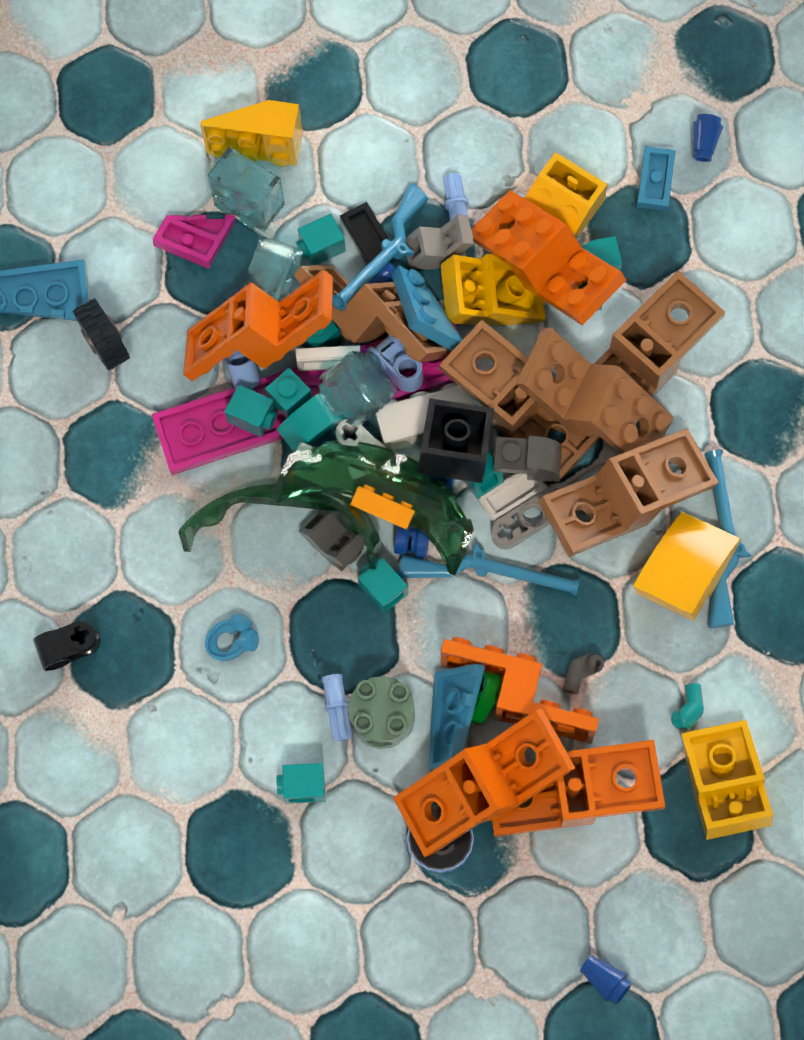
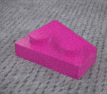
(194, 237)

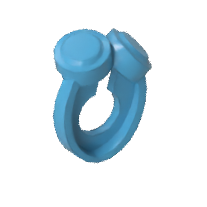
(247, 642)

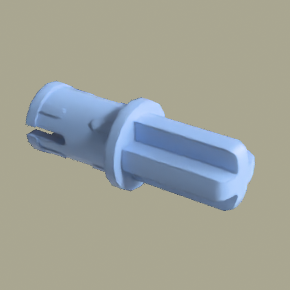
(456, 201)
(337, 707)

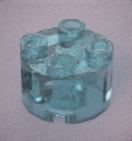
(274, 267)
(356, 387)

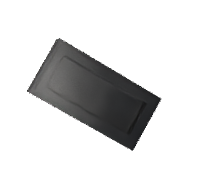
(364, 231)

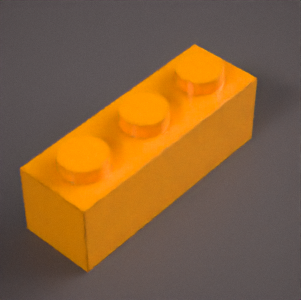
(383, 506)

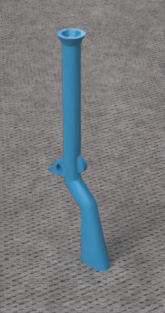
(412, 201)
(420, 568)
(720, 608)

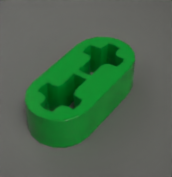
(487, 696)

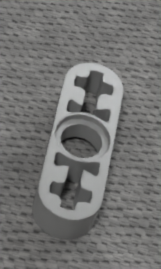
(508, 521)

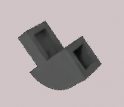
(532, 456)
(332, 539)

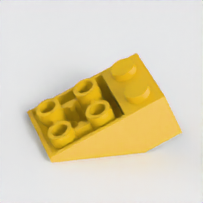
(259, 132)
(567, 193)

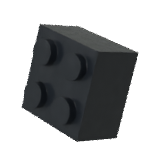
(455, 440)

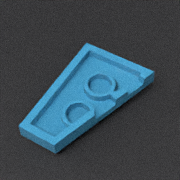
(423, 310)
(452, 711)

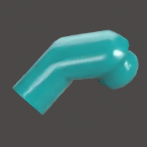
(692, 710)

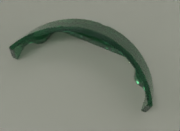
(345, 467)
(261, 491)

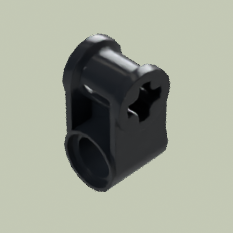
(61, 646)

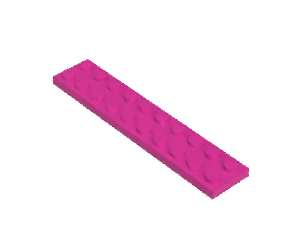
(199, 429)

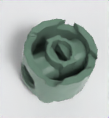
(381, 712)

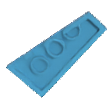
(44, 290)

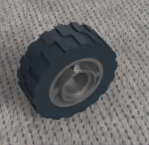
(101, 334)

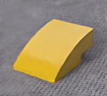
(487, 292)
(686, 565)
(726, 779)

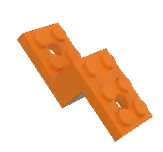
(547, 257)
(258, 325)
(519, 686)
(483, 782)
(591, 791)

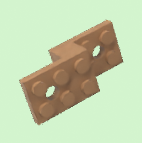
(373, 314)
(654, 342)
(591, 397)
(514, 410)
(628, 492)

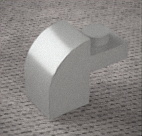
(436, 245)

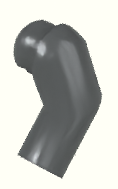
(581, 668)

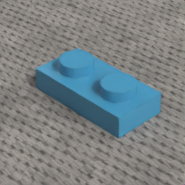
(656, 178)

